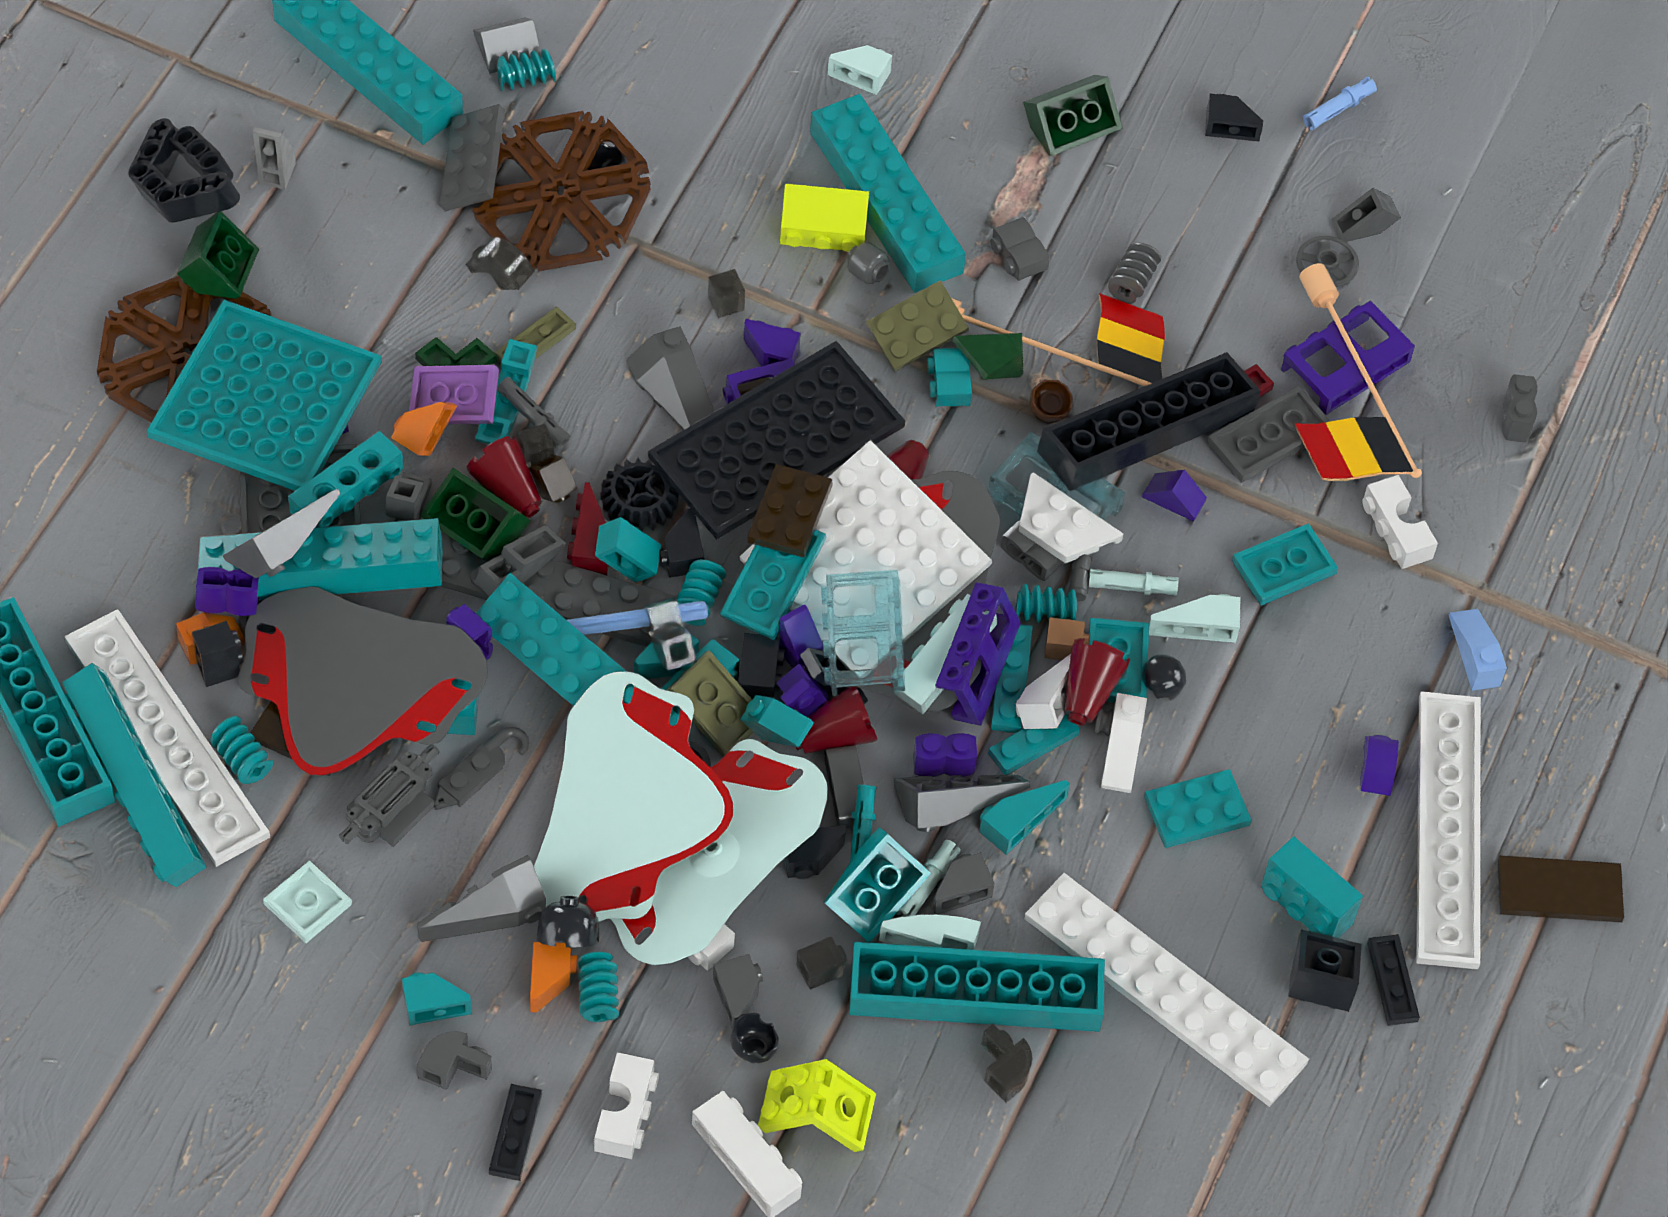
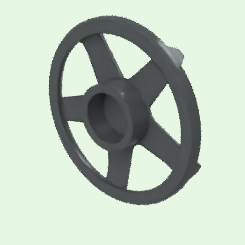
(1329, 258)

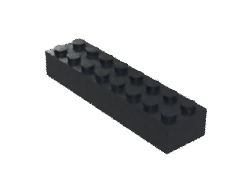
(1148, 421)

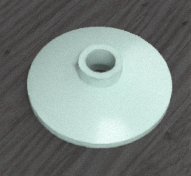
(718, 861)

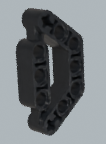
(186, 198)

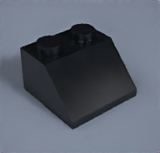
(1325, 970)

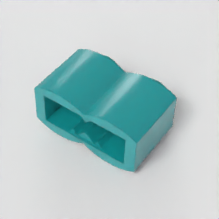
(950, 377)

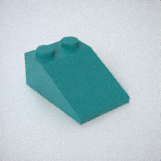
(876, 884)

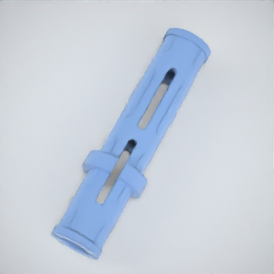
(1348, 98)

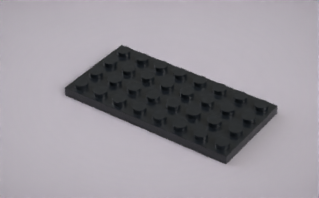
(800, 419)

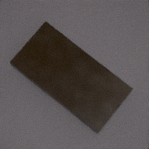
(1560, 888)

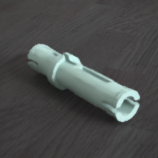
(1133, 582)
(938, 867)

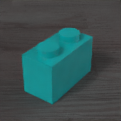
(628, 550)

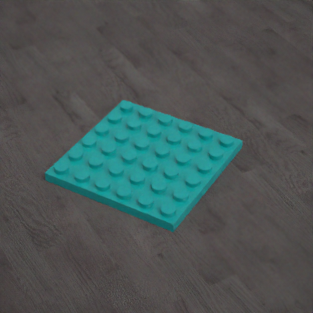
(264, 396)

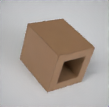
(1061, 637)

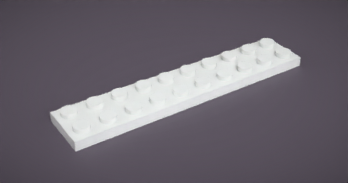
(180, 752)
(1448, 831)
(1168, 990)

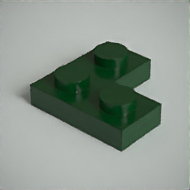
(438, 354)

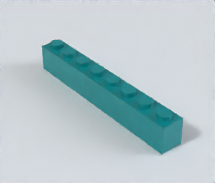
(134, 776)

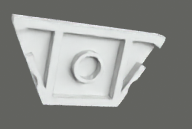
(1062, 523)

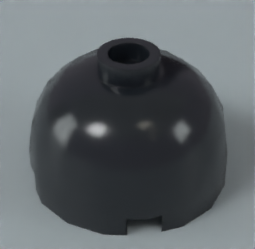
(568, 923)

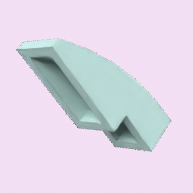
(931, 931)

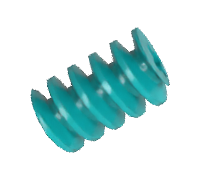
(525, 69)
(702, 585)
(1046, 603)
(241, 751)
(598, 987)

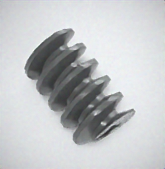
(1134, 272)

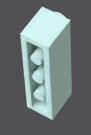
(929, 659)

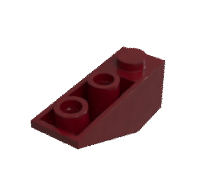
(586, 533)

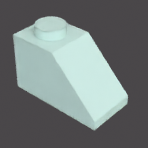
(861, 67)

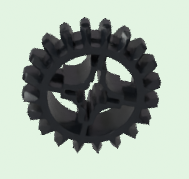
(636, 485)

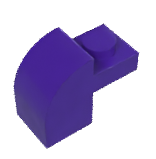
(802, 691)
(1379, 764)

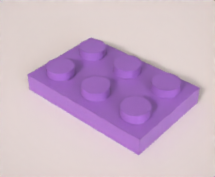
(467, 386)

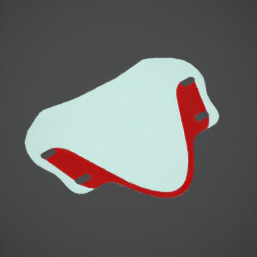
(628, 798)
(768, 824)

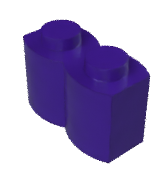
(226, 591)
(473, 626)
(945, 755)

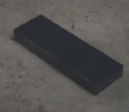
(1393, 980)
(515, 1132)

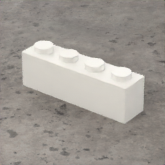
(747, 1154)

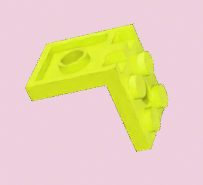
(817, 1099)

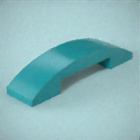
(517, 365)

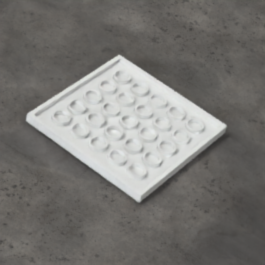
(882, 524)

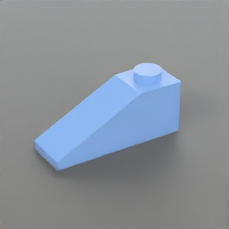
(1478, 649)

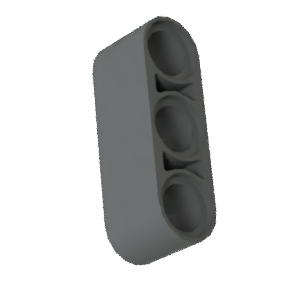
(843, 777)

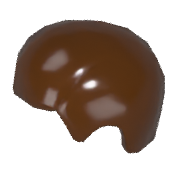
(1051, 400)

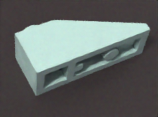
(1202, 619)

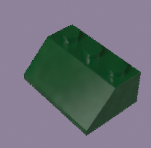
(1073, 114)
(218, 258)
(474, 516)

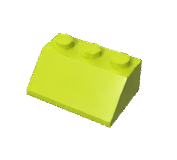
(823, 217)

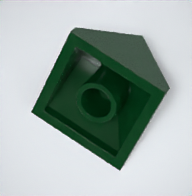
(993, 354)

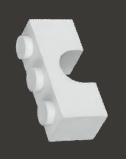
(1406, 542)
(620, 1131)

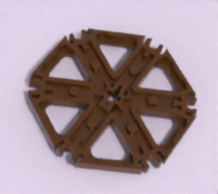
(579, 185)
(165, 339)

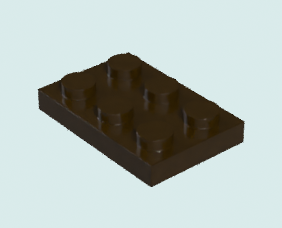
(790, 510)

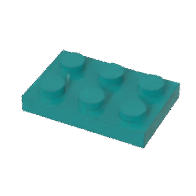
(1284, 564)
(1132, 640)
(1197, 808)

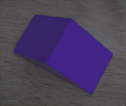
(1176, 493)

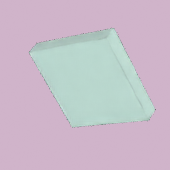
(307, 901)

